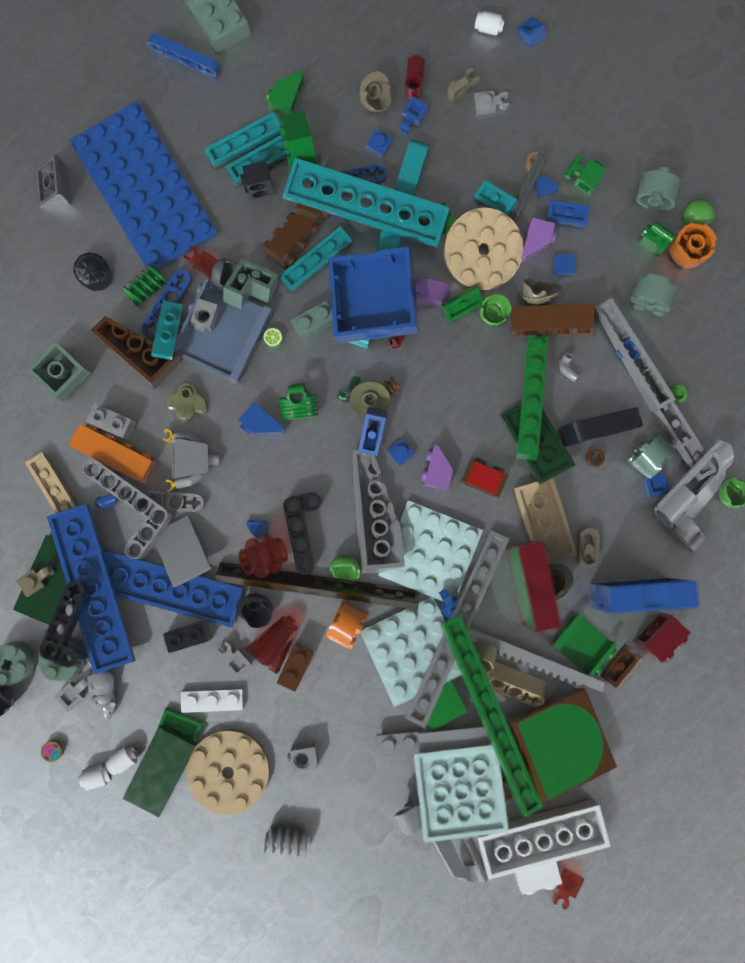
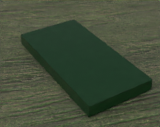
(552, 456)
(44, 602)
(159, 771)

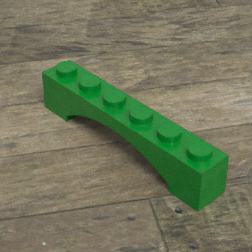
(532, 398)

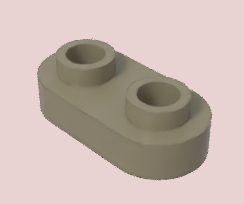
(591, 548)

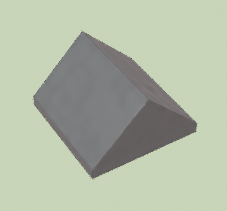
(52, 183)

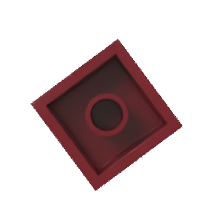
(662, 637)

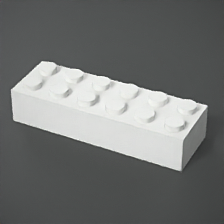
(544, 839)

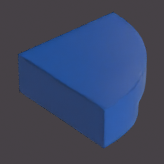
(545, 186)
(258, 528)

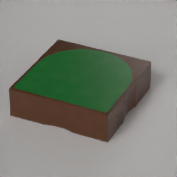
(562, 744)

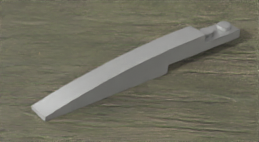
(653, 388)
(427, 741)

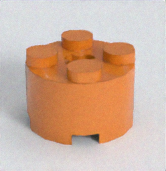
(699, 236)
(346, 624)

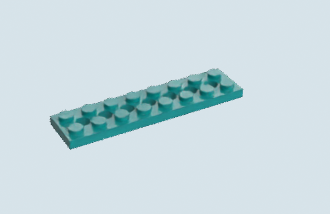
(362, 189)

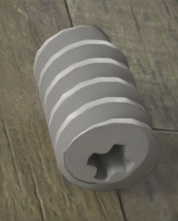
(286, 841)

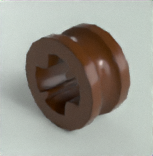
(392, 386)
(600, 455)

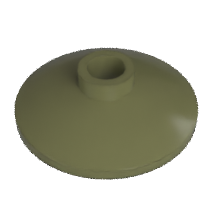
(379, 400)

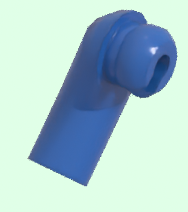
(106, 501)

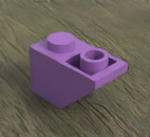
(439, 470)

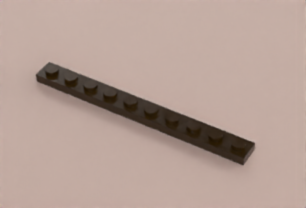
(322, 586)

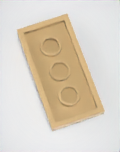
(546, 519)

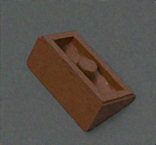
(622, 667)

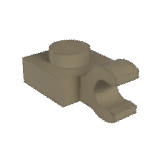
(459, 87)
(34, 580)

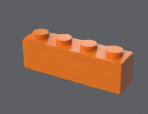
(115, 455)

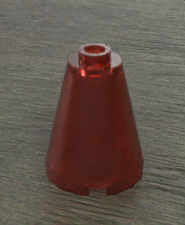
(274, 643)

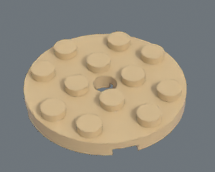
(503, 242)
(223, 793)

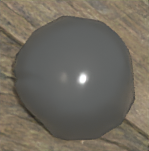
(222, 271)

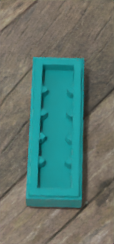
(167, 330)

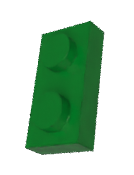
(462, 303)

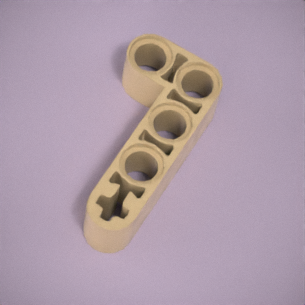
(511, 681)

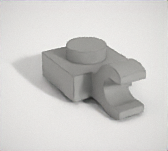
(72, 694)

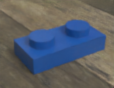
(567, 213)

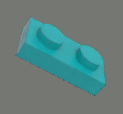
(495, 198)

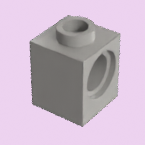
(205, 307)
(308, 749)

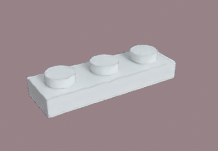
(212, 700)

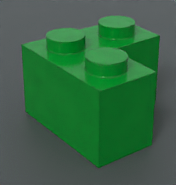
(297, 138)

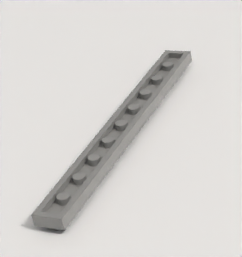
(467, 607)

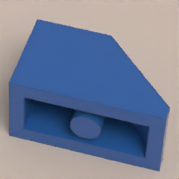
(259, 422)
(372, 431)

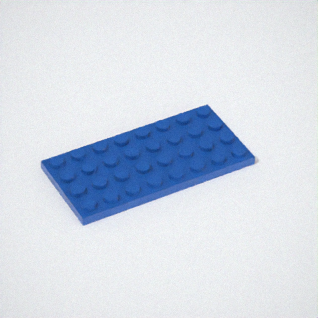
(143, 187)

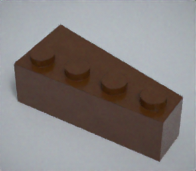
(294, 235)
(553, 320)
(134, 351)

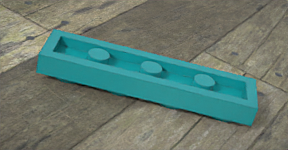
(243, 140)
(270, 152)
(315, 259)

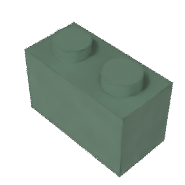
(313, 321)

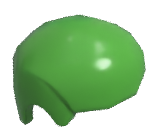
(699, 212)
(495, 309)
(732, 492)
(345, 567)

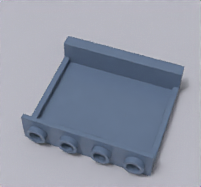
(233, 338)

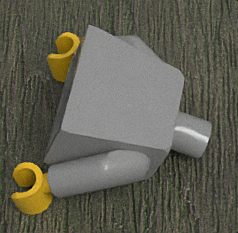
(189, 459)

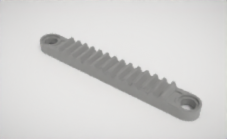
(538, 662)

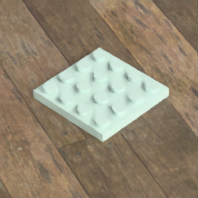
(434, 551)
(405, 647)
(460, 793)

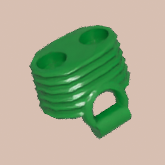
(298, 408)

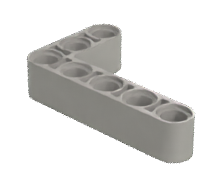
(133, 501)

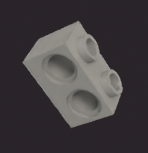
(111, 421)

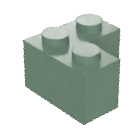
(249, 280)

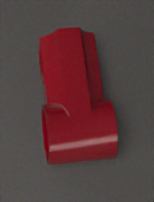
(414, 76)

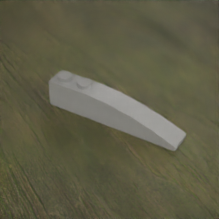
(375, 518)

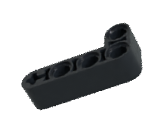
(601, 426)
(303, 534)
(69, 622)

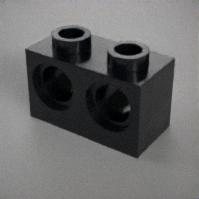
(257, 180)
(187, 636)

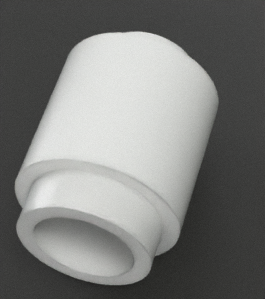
(489, 23)
(122, 760)
(95, 777)

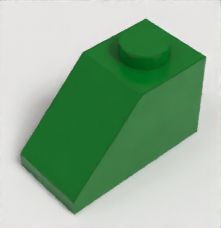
(286, 93)

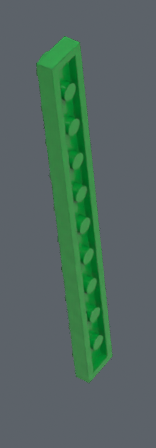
(491, 715)

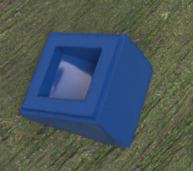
(532, 31)

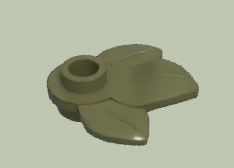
(185, 405)

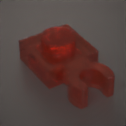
(202, 262)
(570, 887)

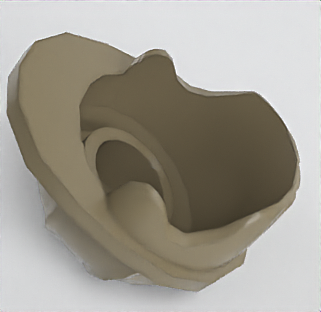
(375, 91)
(539, 293)
(561, 579)

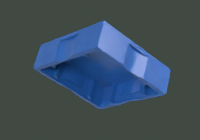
(373, 295)
(644, 595)

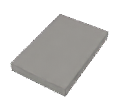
(182, 552)

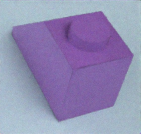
(537, 238)
(431, 292)

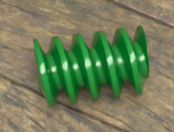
(144, 285)

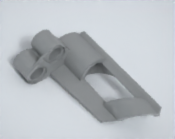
(681, 505)

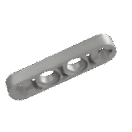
(166, 497)

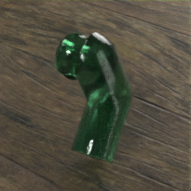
(345, 396)

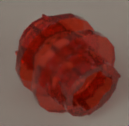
(263, 556)

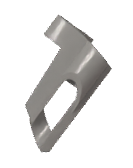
(410, 822)

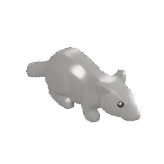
(103, 687)

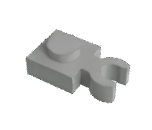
(487, 102)
(236, 662)

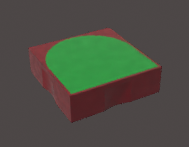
(533, 586)

